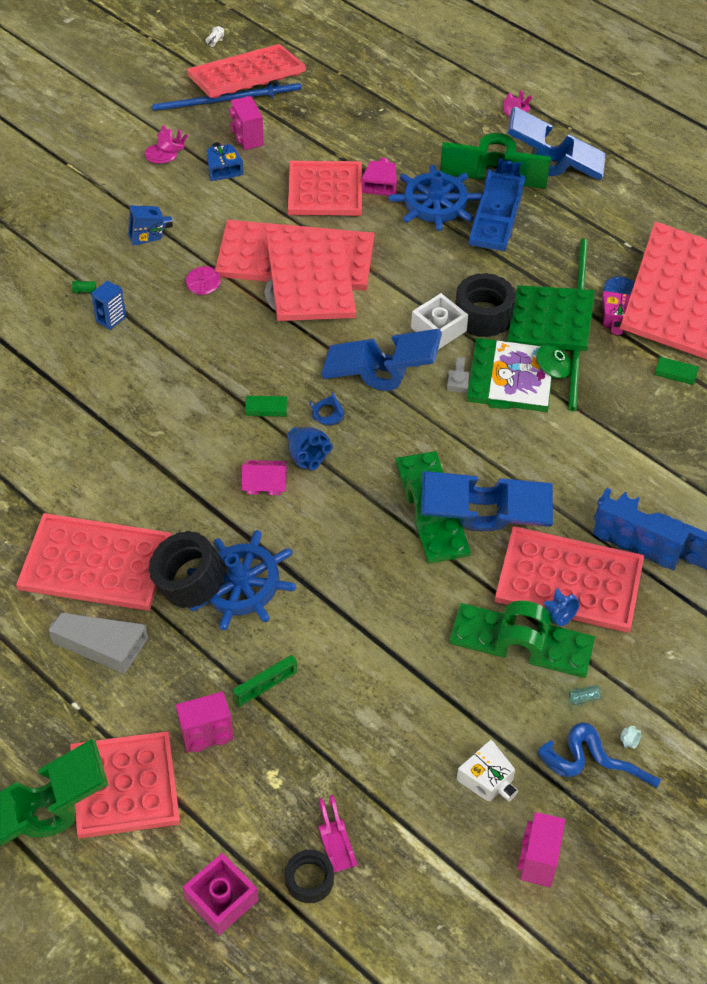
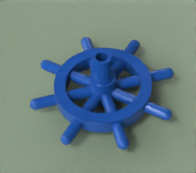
(435, 197)
(242, 578)

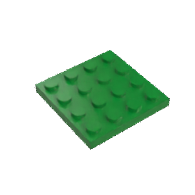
(552, 317)

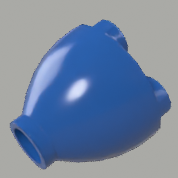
(308, 446)

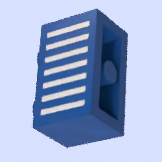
(108, 305)

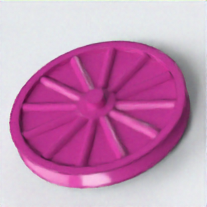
(157, 155)
(203, 280)

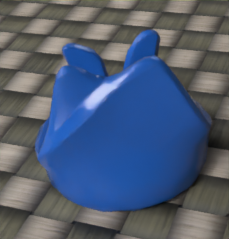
(335, 418)
(562, 608)

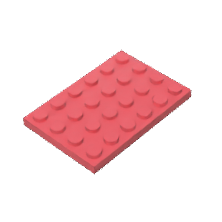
(245, 70)
(310, 276)
(91, 562)
(597, 575)

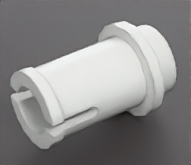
(217, 33)

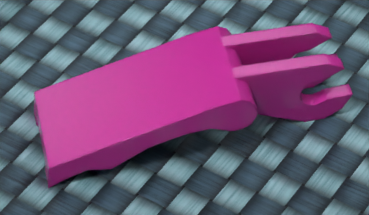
(336, 838)

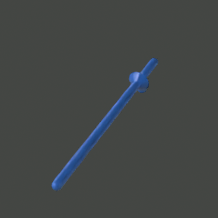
(229, 96)

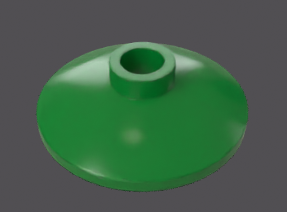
(553, 361)

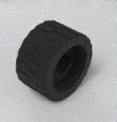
(487, 289)
(176, 552)

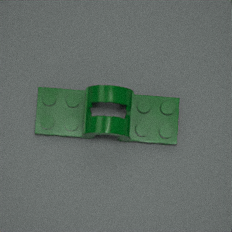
(475, 160)
(439, 536)
(551, 649)
(71, 780)

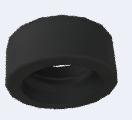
(309, 857)

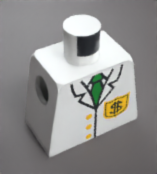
(488, 773)

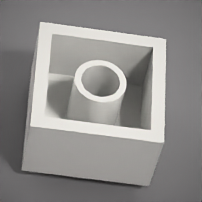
(442, 315)

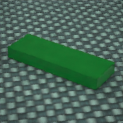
(264, 681)

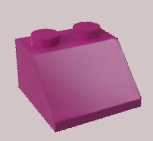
(264, 476)

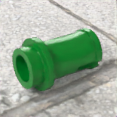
(83, 286)

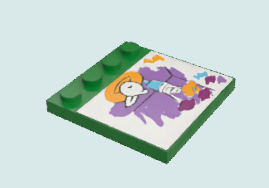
(508, 375)

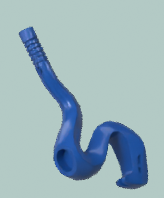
(588, 733)

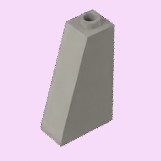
(99, 639)

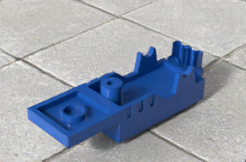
(498, 207)
(651, 535)

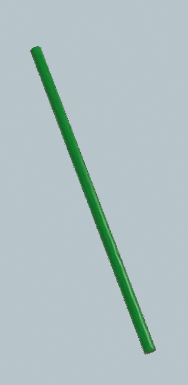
(576, 354)

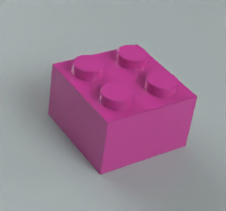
(246, 123)
(205, 722)
(541, 849)
(220, 894)

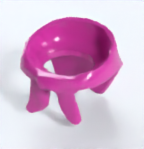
(510, 102)
(166, 141)

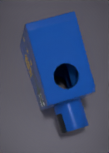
(223, 162)
(147, 224)

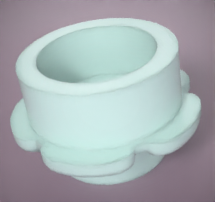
(630, 737)

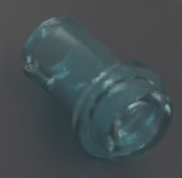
(583, 695)

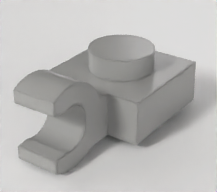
(458, 379)

